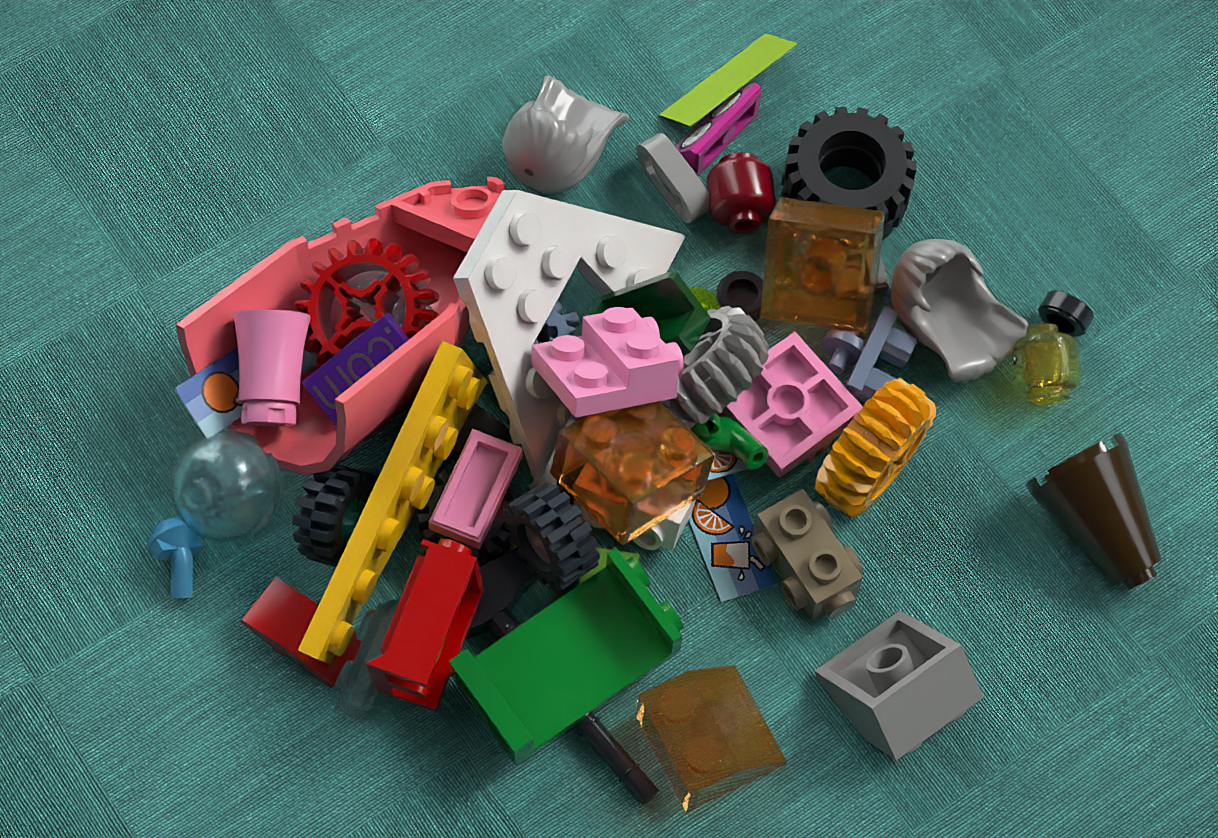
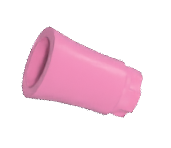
(270, 365)

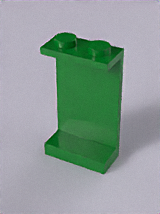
(569, 657)

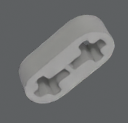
(673, 177)

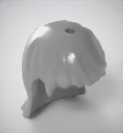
(557, 138)
(951, 309)

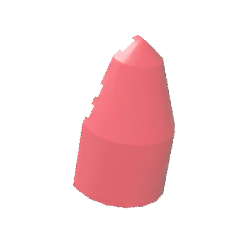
(427, 222)

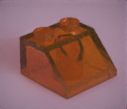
(707, 733)

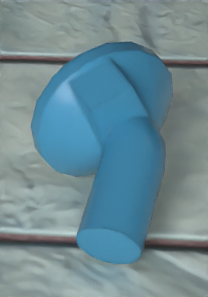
(179, 544)

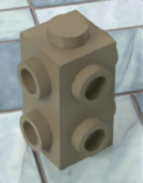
(808, 556)

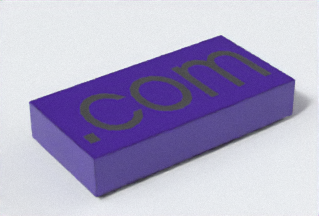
(353, 363)

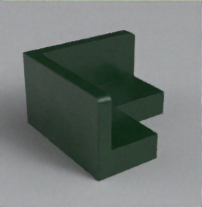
(665, 299)

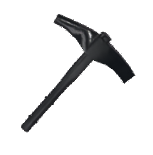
(504, 583)

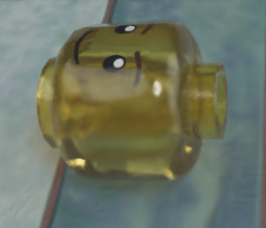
(1045, 365)

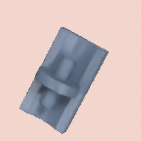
(883, 341)

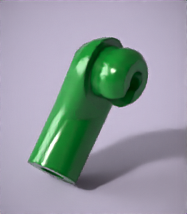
(730, 437)

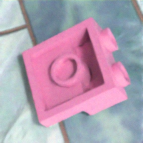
(611, 365)

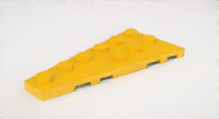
(401, 488)

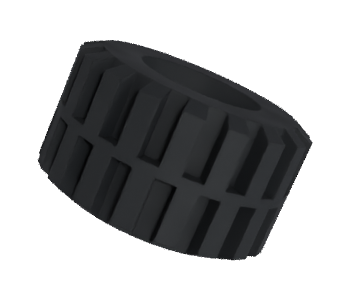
(856, 143)

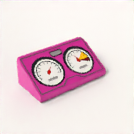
(720, 128)

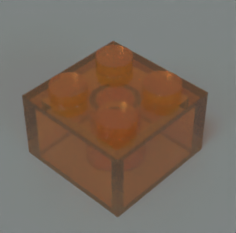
(822, 264)
(631, 466)

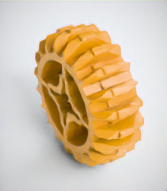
(875, 447)

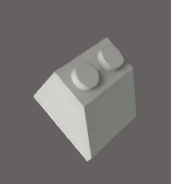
(901, 683)

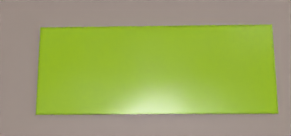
(728, 79)

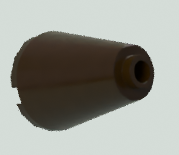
(1103, 511)

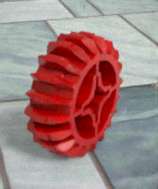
(379, 294)

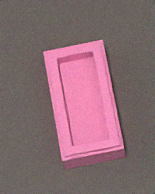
(476, 489)

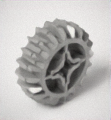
(719, 366)

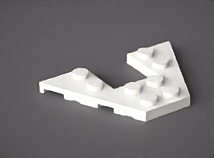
(517, 277)

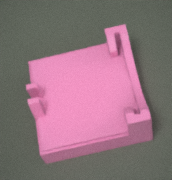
(793, 405)

